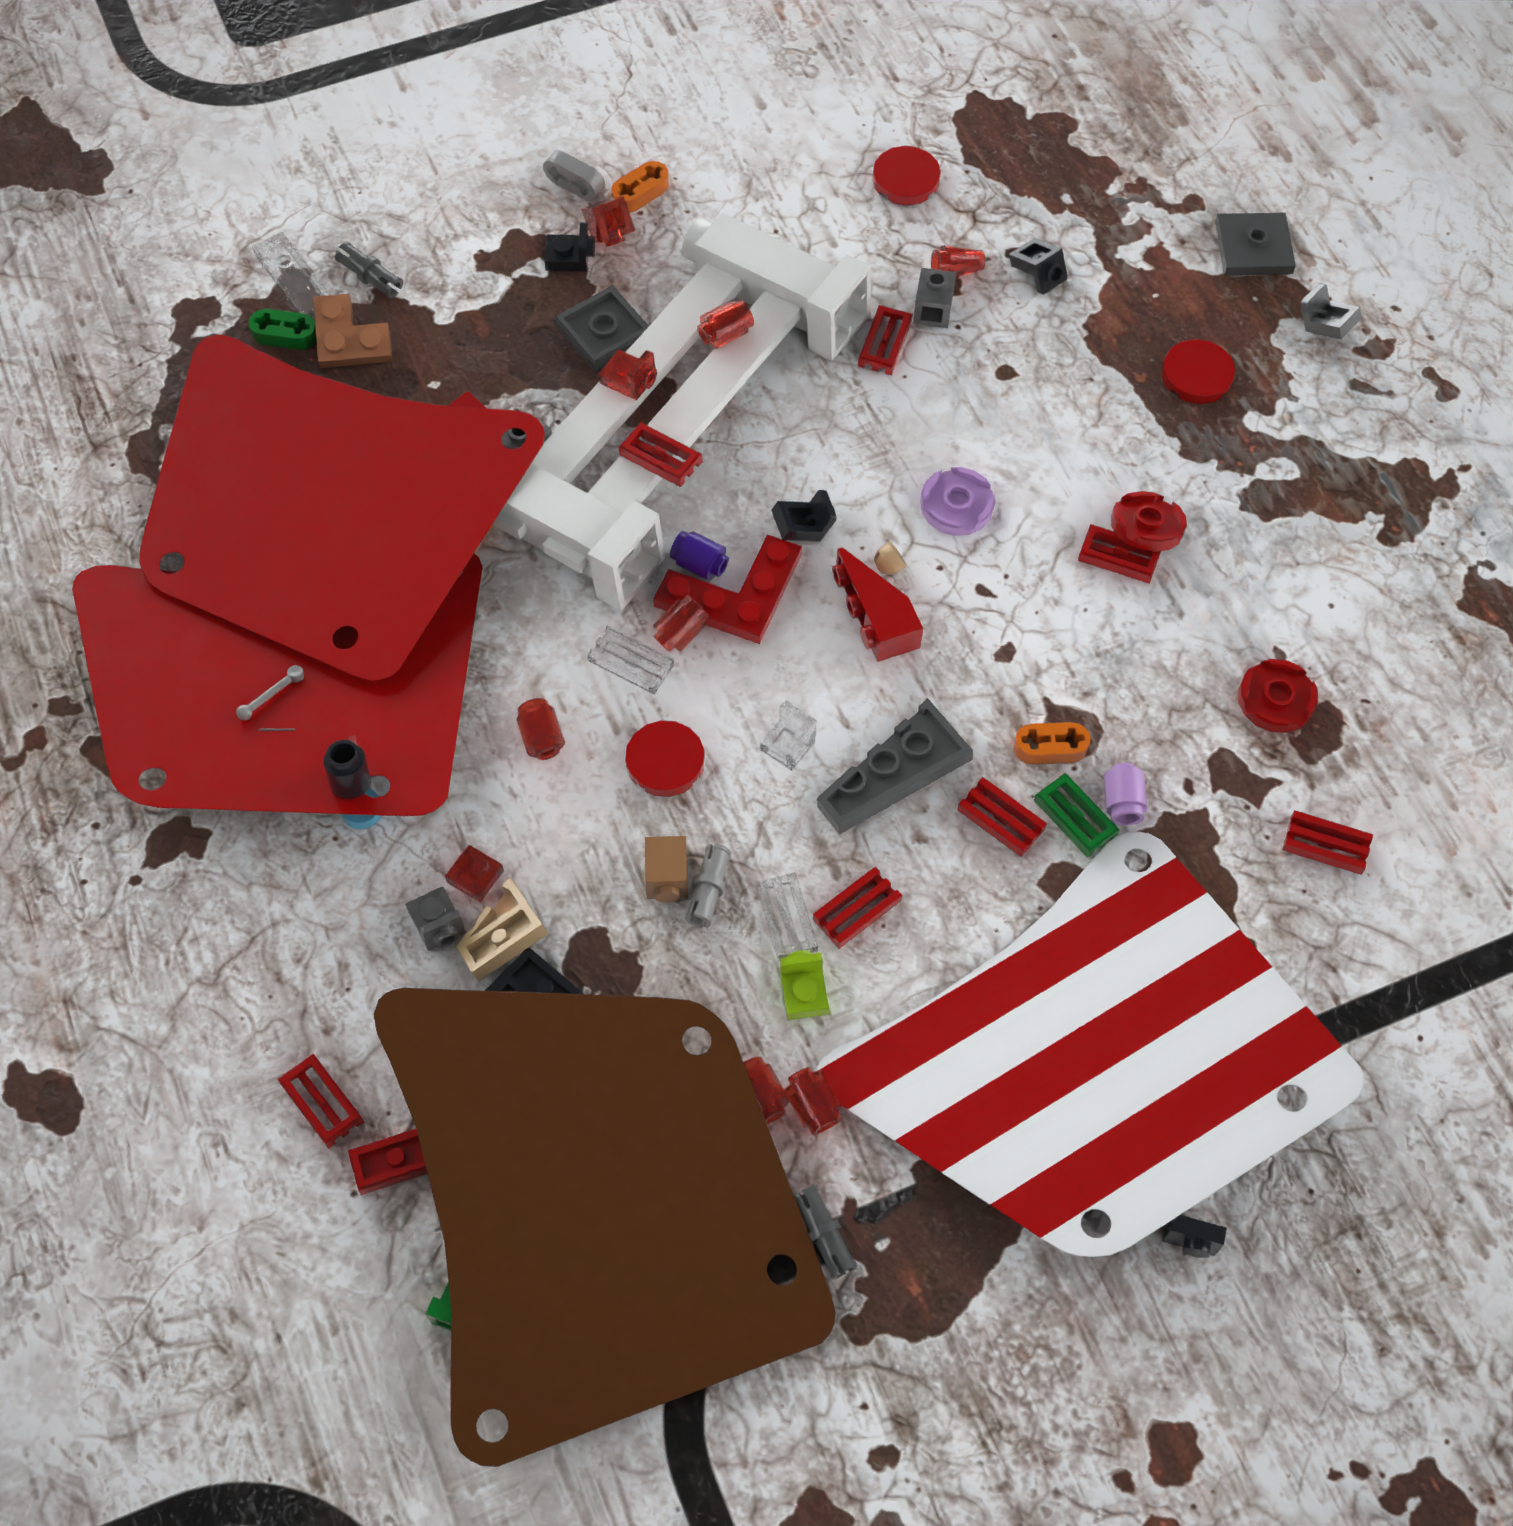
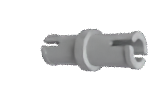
(708, 885)

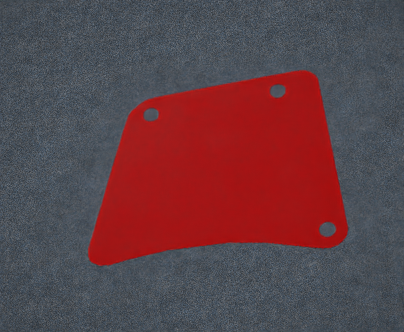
(324, 504)
(176, 674)

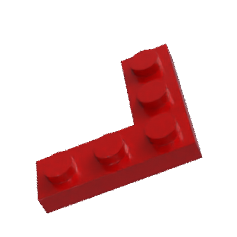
(741, 613)

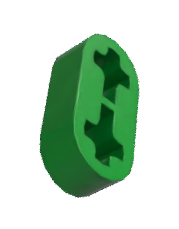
(283, 329)

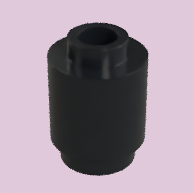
(347, 769)

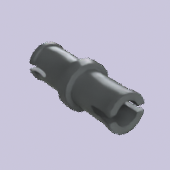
(368, 269)
(825, 1232)

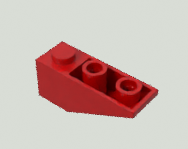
(883, 611)

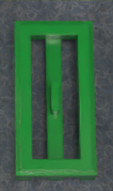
(1086, 846)

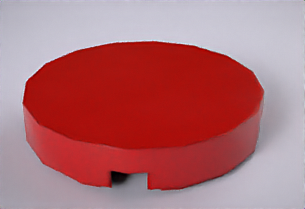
(906, 175)
(1198, 371)
(1148, 521)
(1277, 696)
(665, 758)

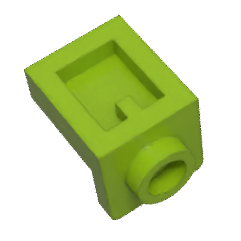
(803, 985)

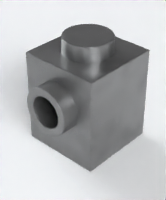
(934, 297)

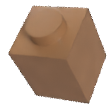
(666, 868)

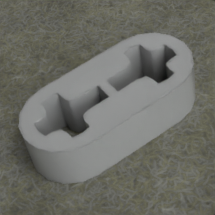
(574, 175)

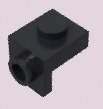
(805, 519)
(1195, 1236)

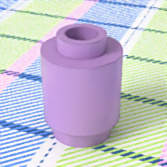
(1125, 794)

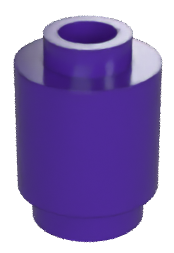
(699, 555)

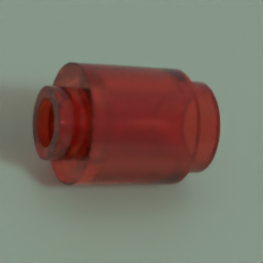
(725, 323)
(680, 624)
(540, 729)
(767, 1088)
(813, 1100)

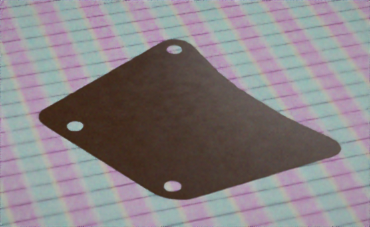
(596, 1207)

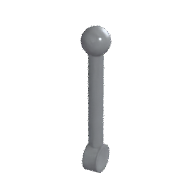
(295, 674)

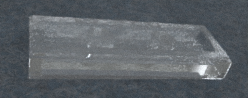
(290, 272)

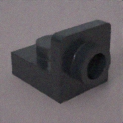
(569, 251)
(1043, 262)

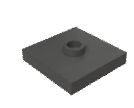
(1255, 244)
(601, 327)

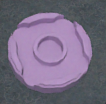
(957, 501)

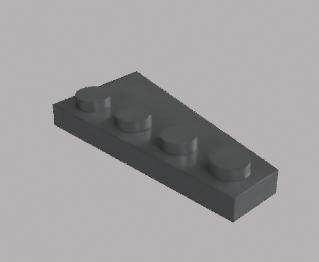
(906, 762)

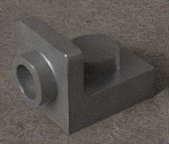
(436, 919)

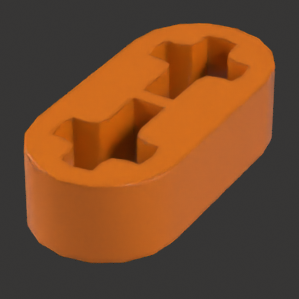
(641, 188)
(1051, 743)

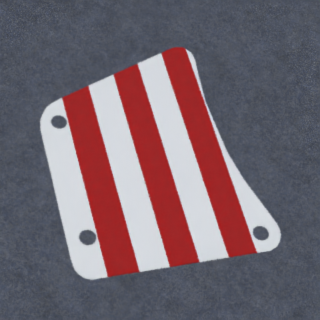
(1103, 1060)

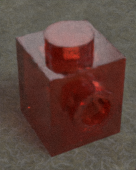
(609, 220)

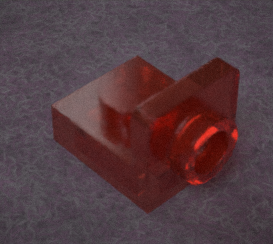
(629, 374)

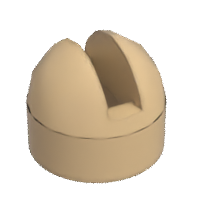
(889, 559)

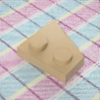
(501, 933)

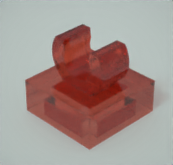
(474, 873)

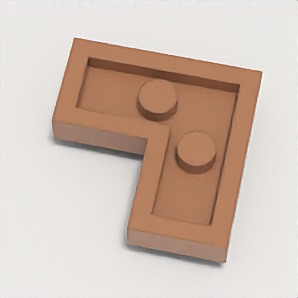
(345, 344)

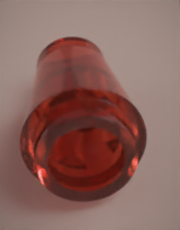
(958, 260)

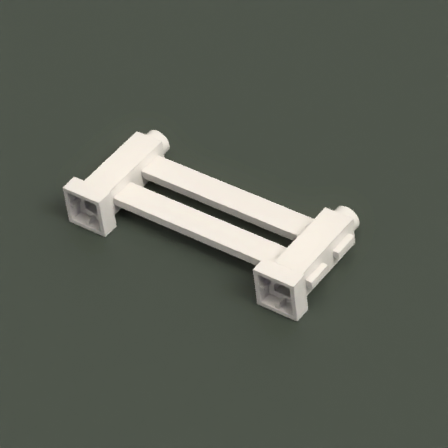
(608, 527)

